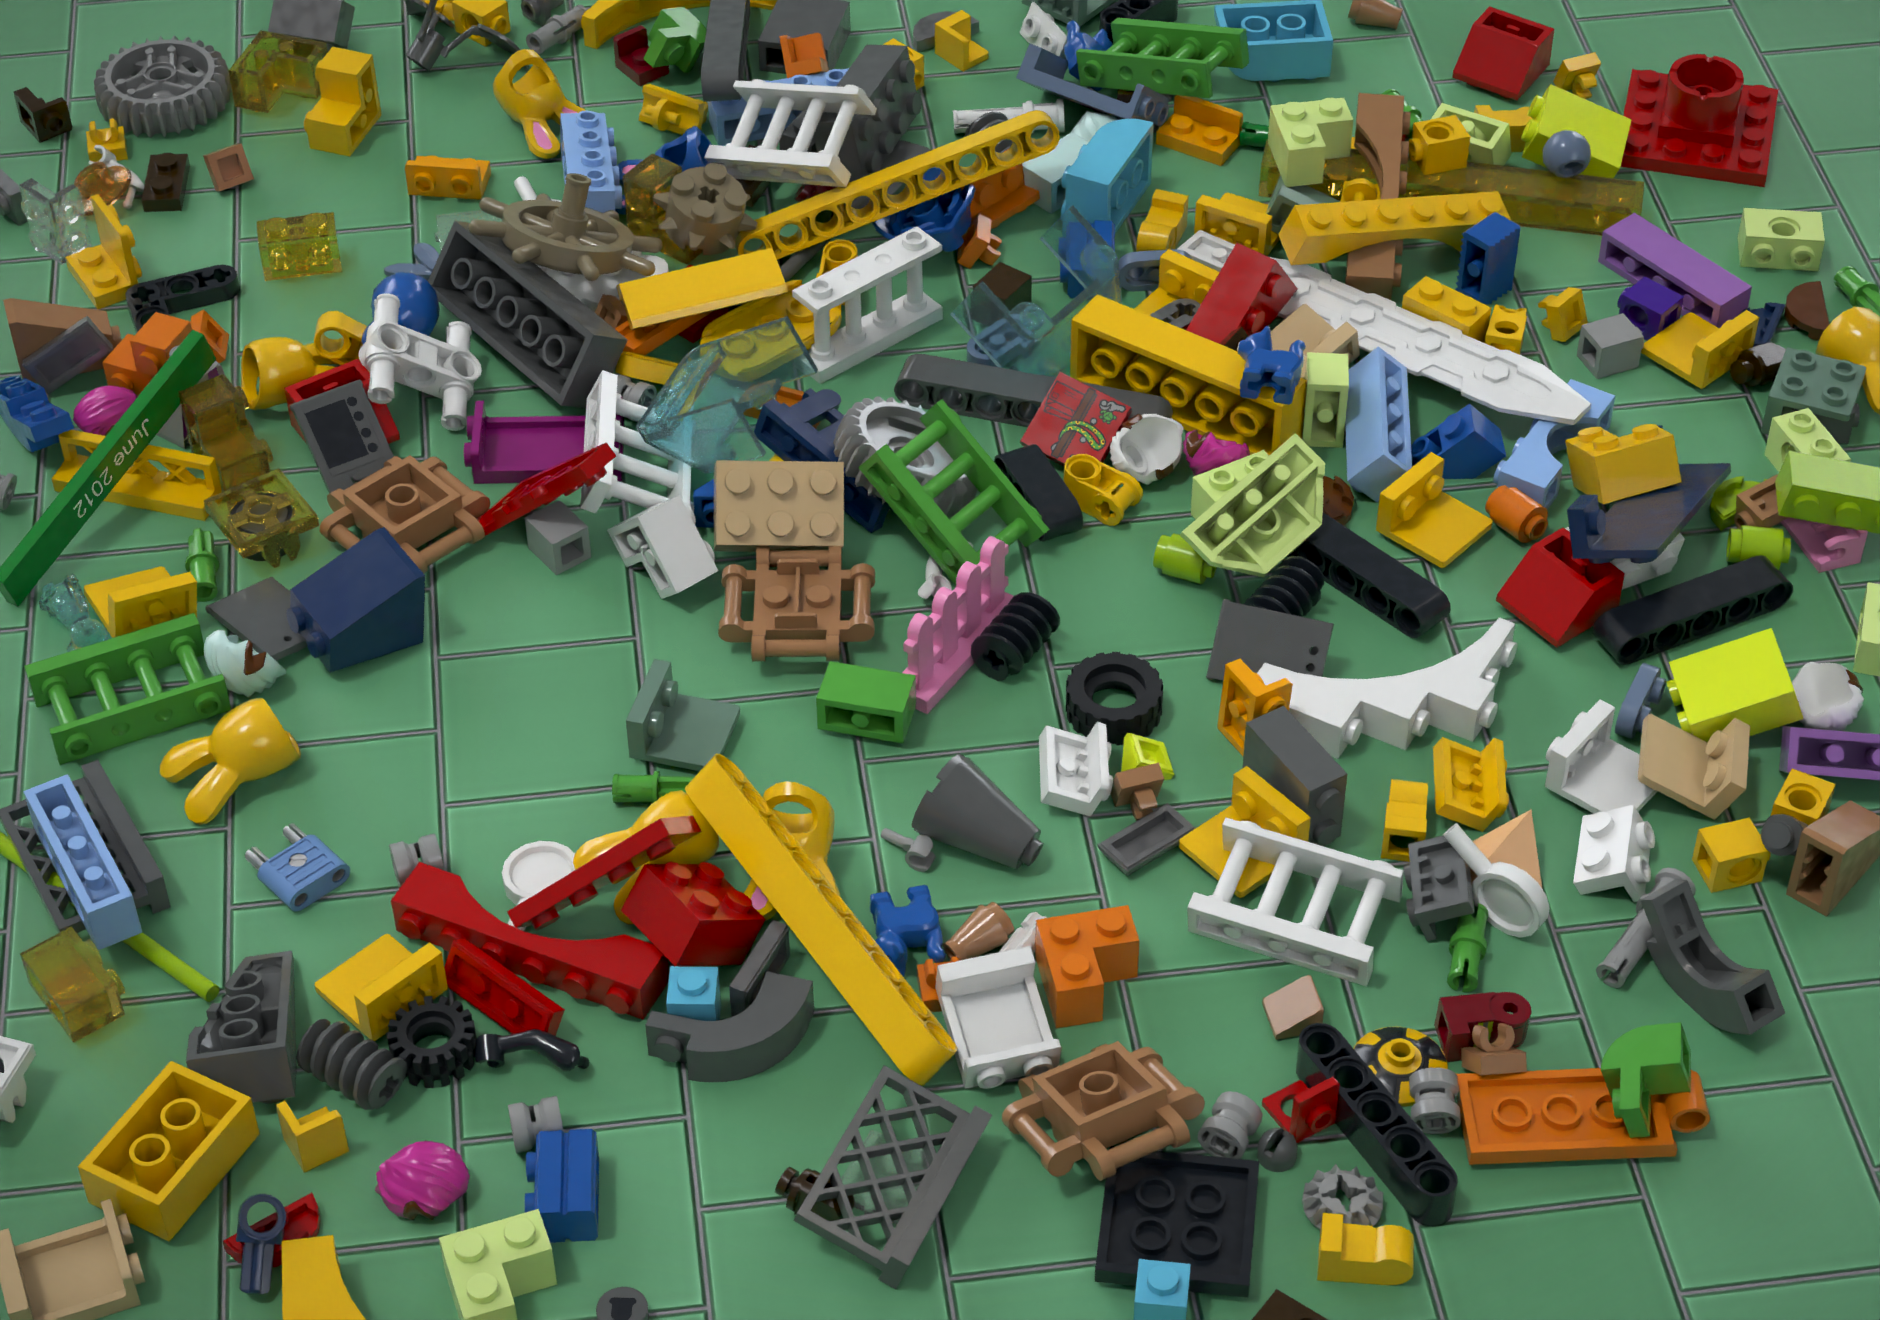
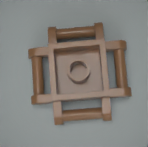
(413, 505)
(797, 604)
(1101, 1104)

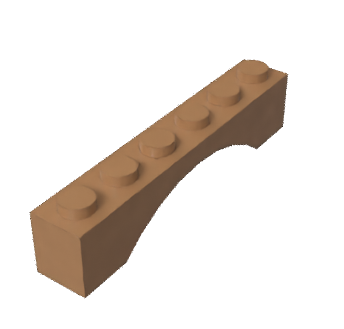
(1379, 140)

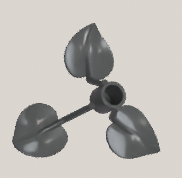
(429, 43)

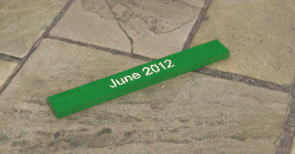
(104, 468)

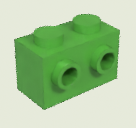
(866, 702)

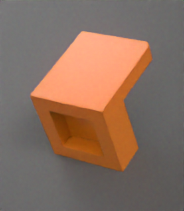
(804, 54)

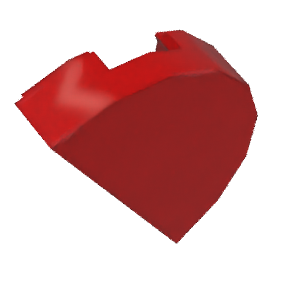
(300, 1223)

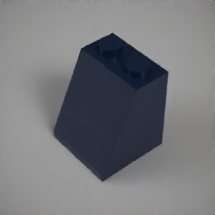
(360, 604)

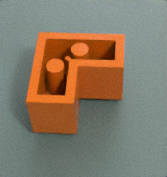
(143, 354)
(1080, 955)

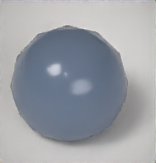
(1566, 153)

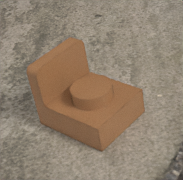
(1758, 506)

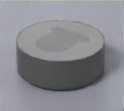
(622, 1304)

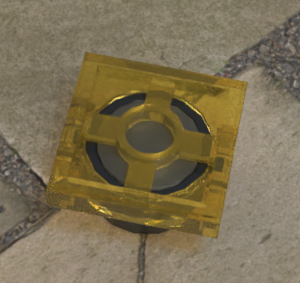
(261, 519)

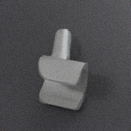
(918, 850)

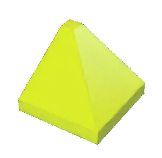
(1143, 751)

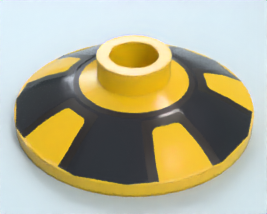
(1396, 1054)

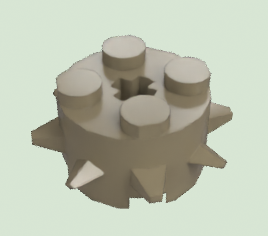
(705, 209)

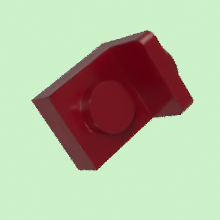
(629, 54)

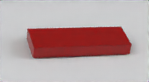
(499, 991)

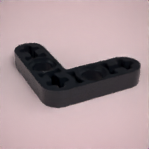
(207, 284)

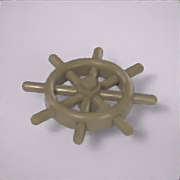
(566, 233)

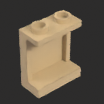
(72, 1272)

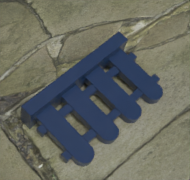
(793, 438)

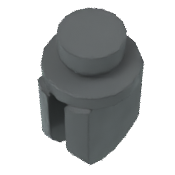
(1782, 834)

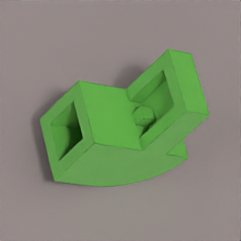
(675, 39)
(1642, 1065)

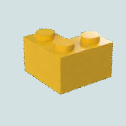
(347, 102)
(1624, 464)

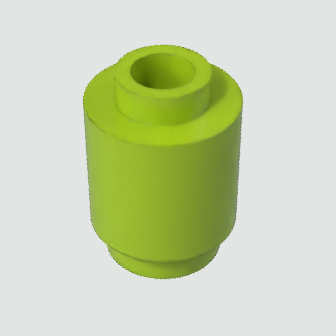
(1756, 541)
(1181, 560)

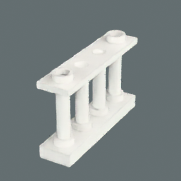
(795, 163)
(886, 325)
(601, 427)
(1290, 941)

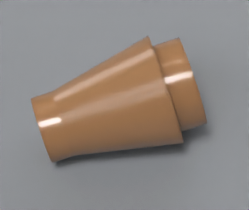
(1375, 13)
(981, 932)

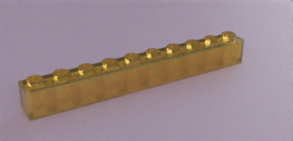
(1529, 195)

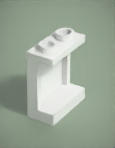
(996, 1018)

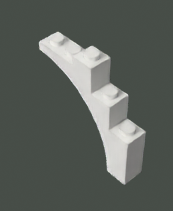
(1397, 708)

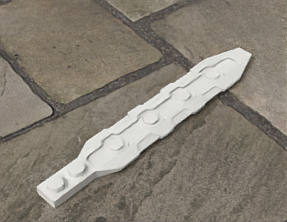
(1423, 346)

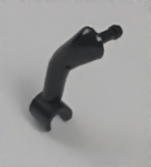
(557, 1050)

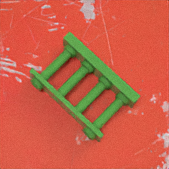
(1163, 57)
(916, 502)
(117, 660)

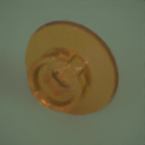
(102, 180)

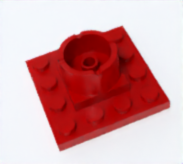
(1700, 122)

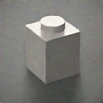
(1610, 346)
(558, 537)

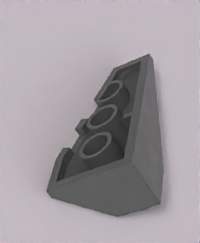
(251, 1031)

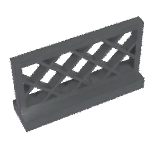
(114, 827)
(923, 1203)

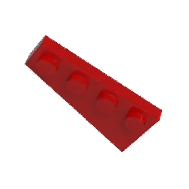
(548, 486)
(606, 868)

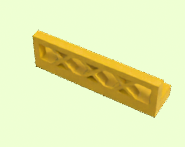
(143, 484)

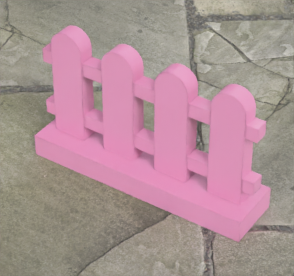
(942, 641)

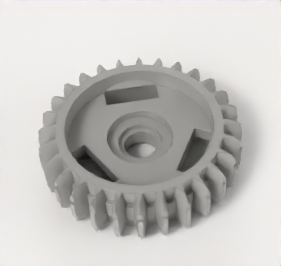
(192, 90)
(879, 422)

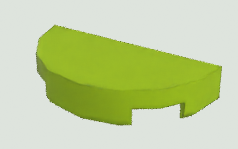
(1724, 500)

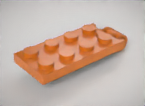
(1565, 1118)

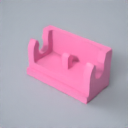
(1827, 545)

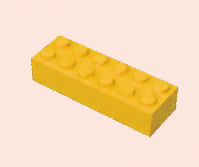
(1196, 376)

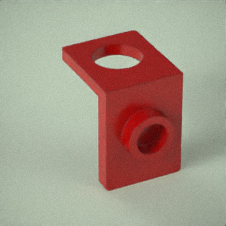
(1311, 1108)

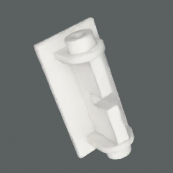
(1040, 30)

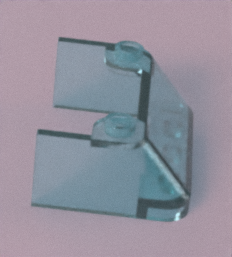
(1026, 335)
(704, 399)

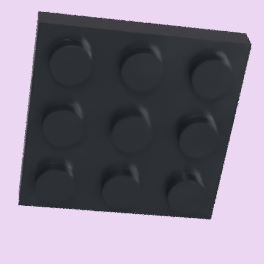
(1180, 1212)

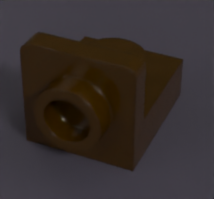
(42, 118)

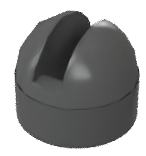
(1285, 1153)

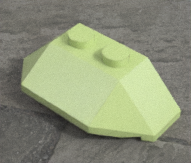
(1263, 513)

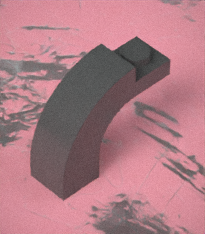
(1699, 972)
(739, 1044)

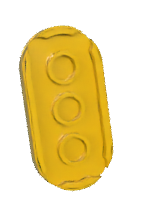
(768, 310)

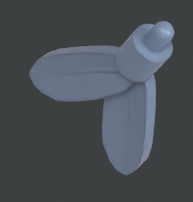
(424, 254)

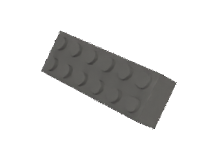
(525, 315)

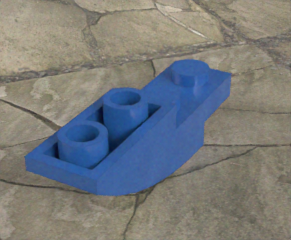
(30, 414)

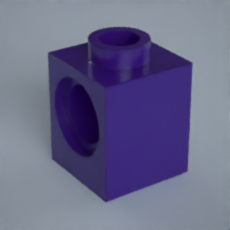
(1650, 306)

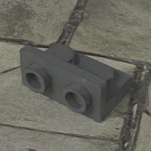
(1438, 884)

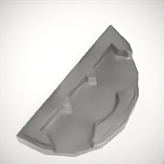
(925, 30)

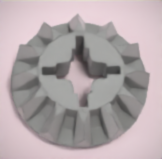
(1321, 1191)

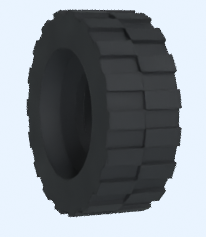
(1114, 672)

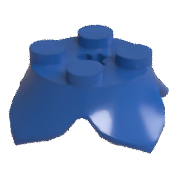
(941, 217)

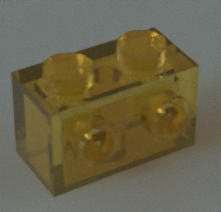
(299, 246)
(74, 983)

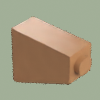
(37, 323)
(1834, 856)

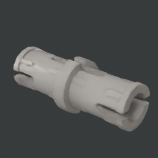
(546, 35)

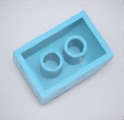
(1282, 39)
(1111, 172)

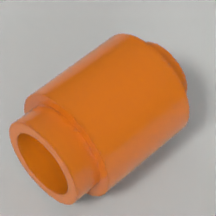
(1517, 513)

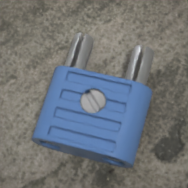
(300, 871)

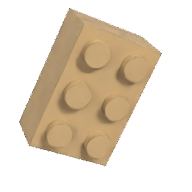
(778, 505)

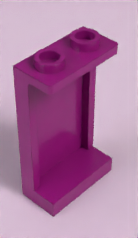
(522, 446)

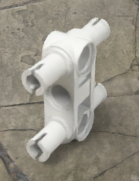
(420, 362)

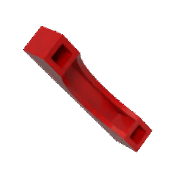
(609, 971)

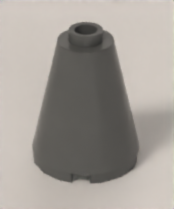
(976, 816)

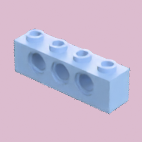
(83, 862)

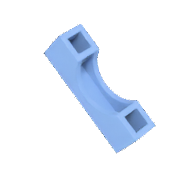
(1532, 464)

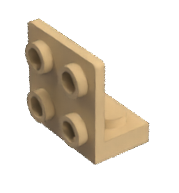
(1317, 335)
(1694, 771)

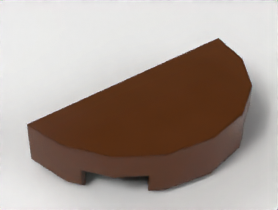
(1807, 309)
(1337, 499)

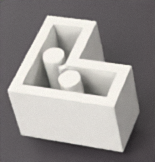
(667, 546)

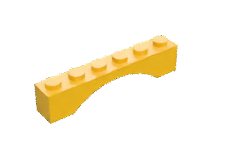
(1331, 229)

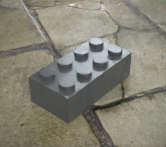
(889, 84)

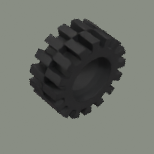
(427, 1021)

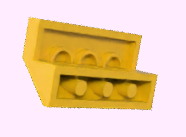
(702, 288)

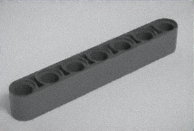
(725, 49)
(996, 392)

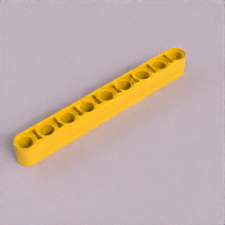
(916, 188)
(821, 920)

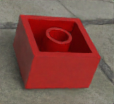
(693, 914)

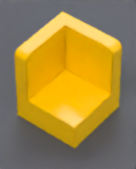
(955, 43)
(313, 1137)

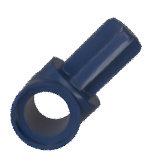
(258, 1246)

